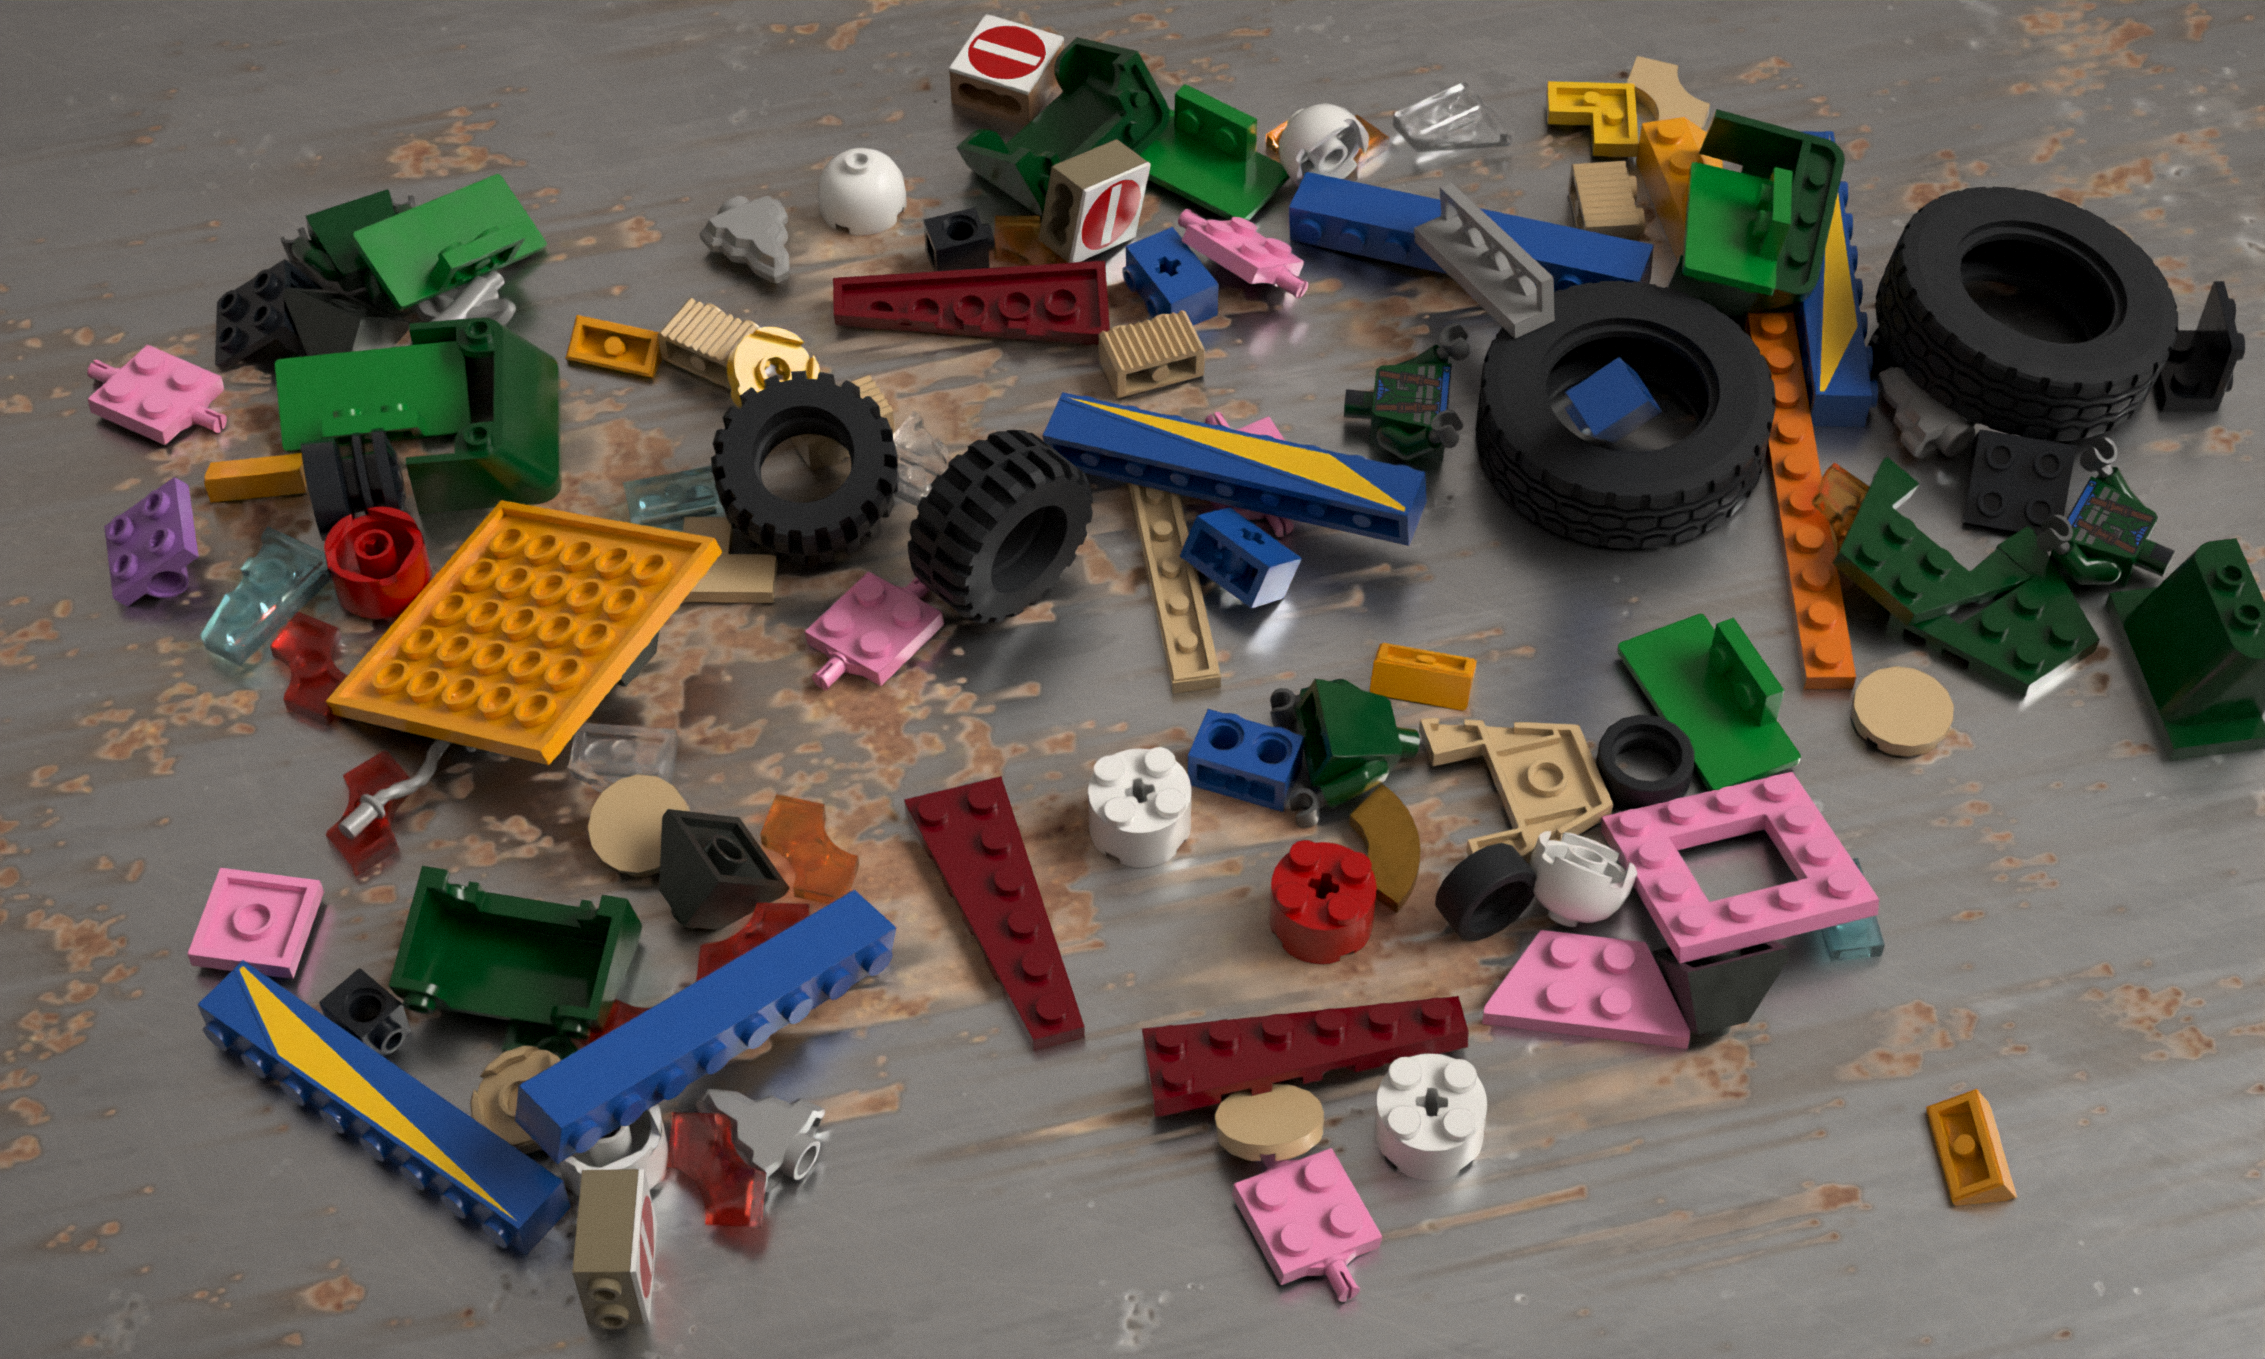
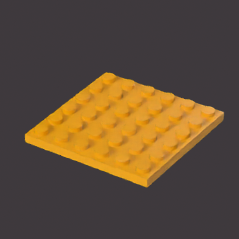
(525, 630)

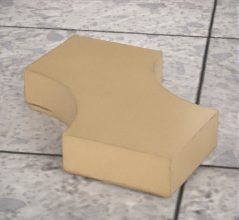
(1662, 93)

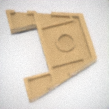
(1538, 770)

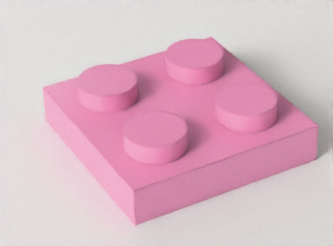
(256, 921)

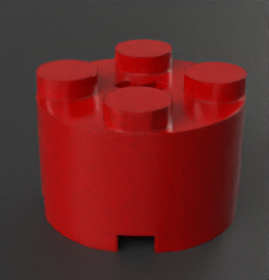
(377, 562)
(1322, 901)

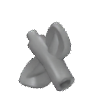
(475, 301)

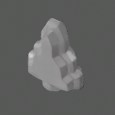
(751, 235)
(1923, 420)
(769, 1132)

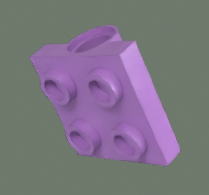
(152, 545)

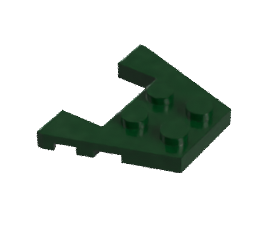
(1907, 568)
(2023, 635)

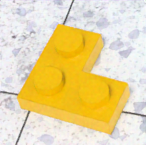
(1604, 106)

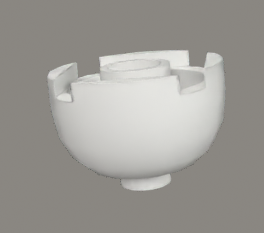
(1321, 142)
(861, 191)
(1579, 879)

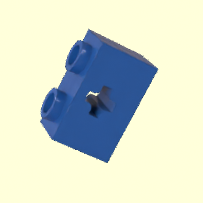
(1170, 277)
(1240, 557)

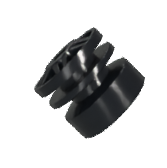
(352, 482)

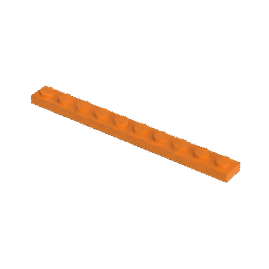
(1802, 529)

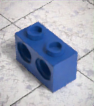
(1243, 767)

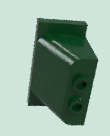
(2199, 652)

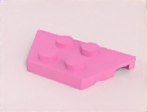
(1589, 991)

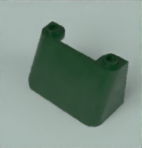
(1102, 100)
(513, 955)

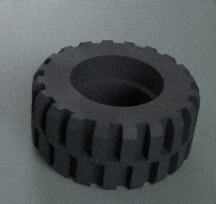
(793, 410)
(1000, 526)

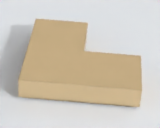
(732, 576)

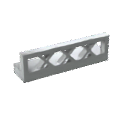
(1488, 264)

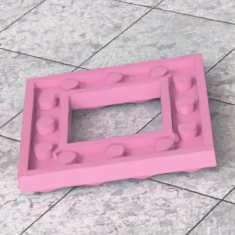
(1828, 883)

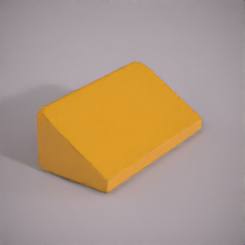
(614, 346)
(255, 478)
(1422, 676)
(1970, 1150)

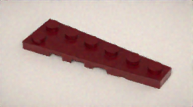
(1002, 302)
(990, 877)
(1201, 1061)

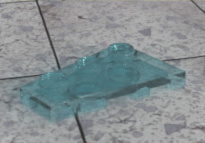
(269, 594)

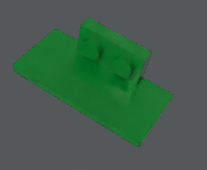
(1213, 157)
(1736, 226)
(448, 241)
(402, 388)
(1717, 695)

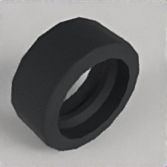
(1648, 733)
(1486, 892)

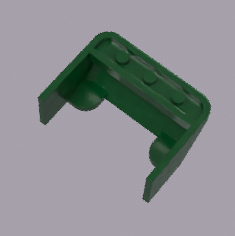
(1816, 180)
(503, 458)

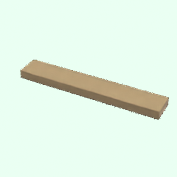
(1174, 590)

